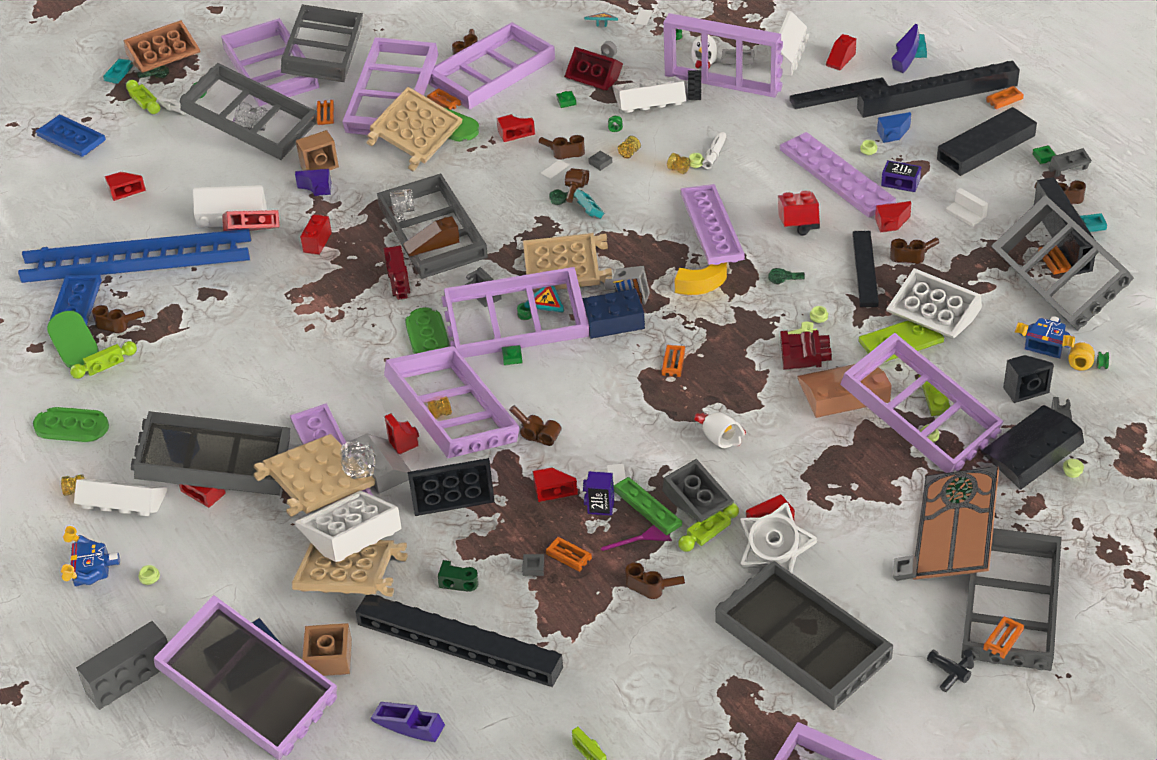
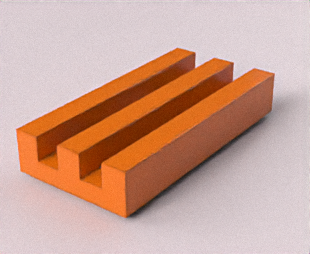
(1004, 97)
(441, 100)
(324, 105)
(1057, 259)
(672, 370)
(566, 556)
(997, 648)

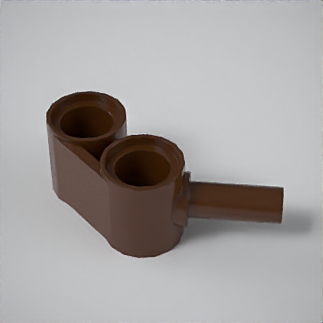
(469, 39)
(564, 149)
(575, 179)
(1075, 192)
(910, 253)
(115, 320)
(534, 428)
(649, 583)

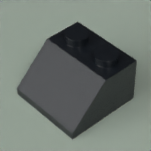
(1027, 377)

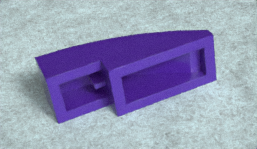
(906, 50)
(408, 720)

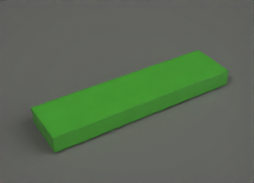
(647, 506)

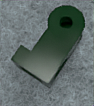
(457, 577)

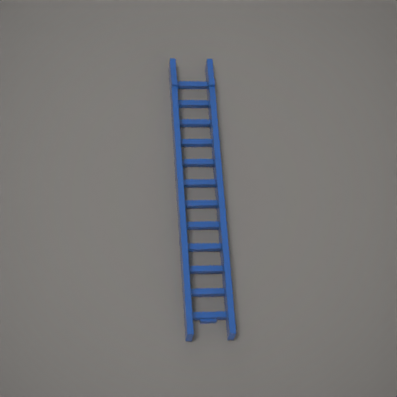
(135, 246)

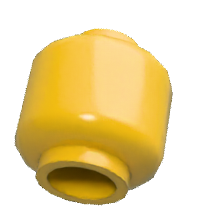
(1081, 356)

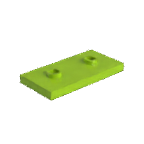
(914, 334)

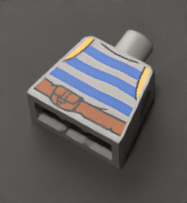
(629, 279)

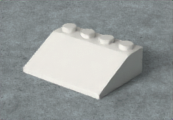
(650, 93)
(935, 304)
(350, 525)

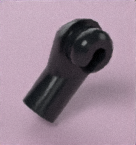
(804, 229)

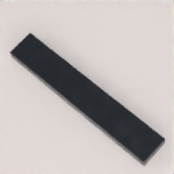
(834, 93)
(865, 269)

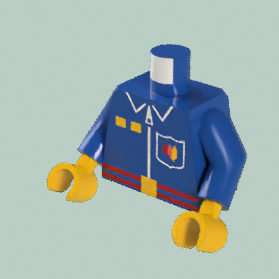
(1046, 336)
(88, 559)

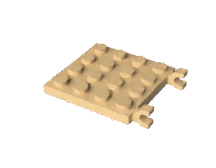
(414, 126)
(567, 252)
(312, 475)
(355, 574)

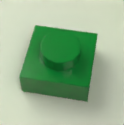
(566, 99)
(1043, 154)
(512, 355)

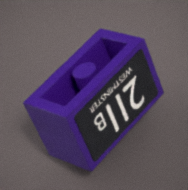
(901, 176)
(599, 493)

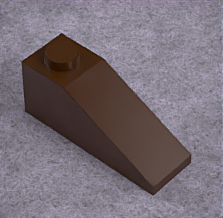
(435, 236)

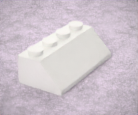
(794, 38)
(213, 202)
(119, 495)

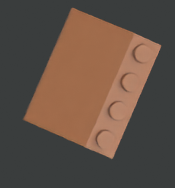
(160, 46)
(829, 397)

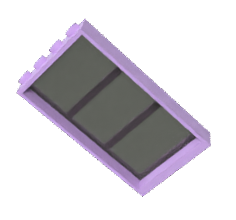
(246, 677)

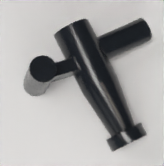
(956, 671)

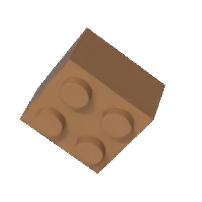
(317, 152)
(328, 648)

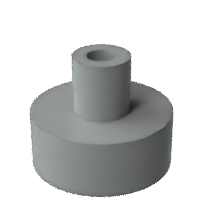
(608, 49)

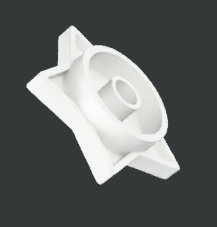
(774, 527)

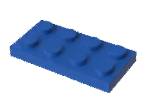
(70, 135)
(77, 295)

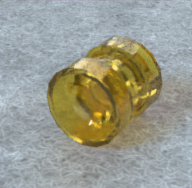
(629, 147)
(679, 163)
(440, 407)
(69, 484)

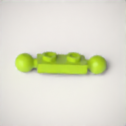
(143, 96)
(103, 360)
(704, 531)

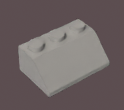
(389, 466)

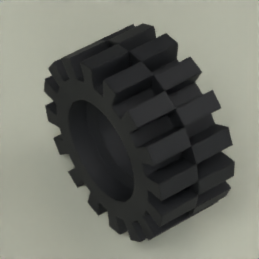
(694, 85)

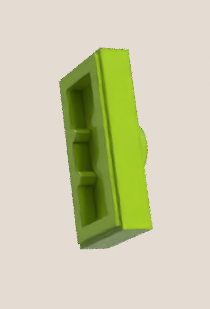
(588, 748)

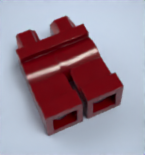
(397, 272)
(804, 349)

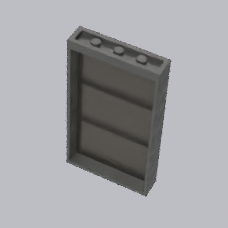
(207, 452)
(804, 634)

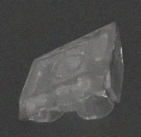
(249, 116)

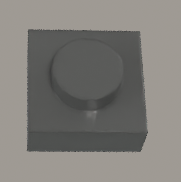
(600, 160)
(533, 565)
(904, 567)

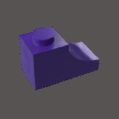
(314, 180)

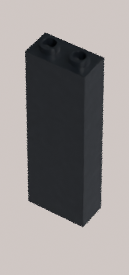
(986, 141)
(1073, 245)

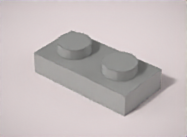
(729, 57)

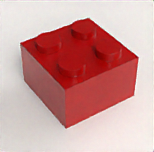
(798, 208)

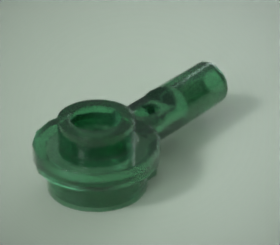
(159, 72)
(558, 197)
(779, 275)

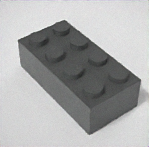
(122, 665)

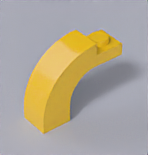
(700, 281)

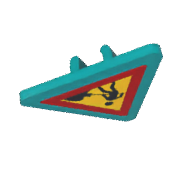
(601, 16)
(547, 299)

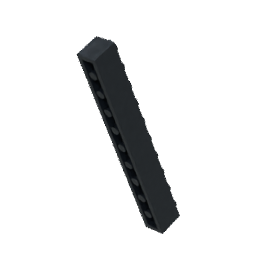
(937, 88)
(460, 639)

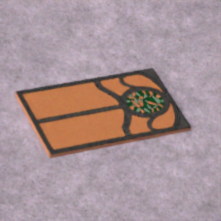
(956, 523)

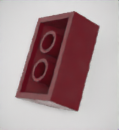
(593, 69)

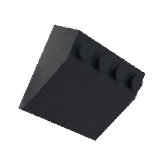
(1034, 445)
(451, 487)

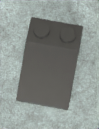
(695, 491)

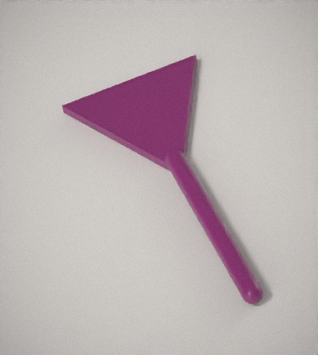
(652, 533)

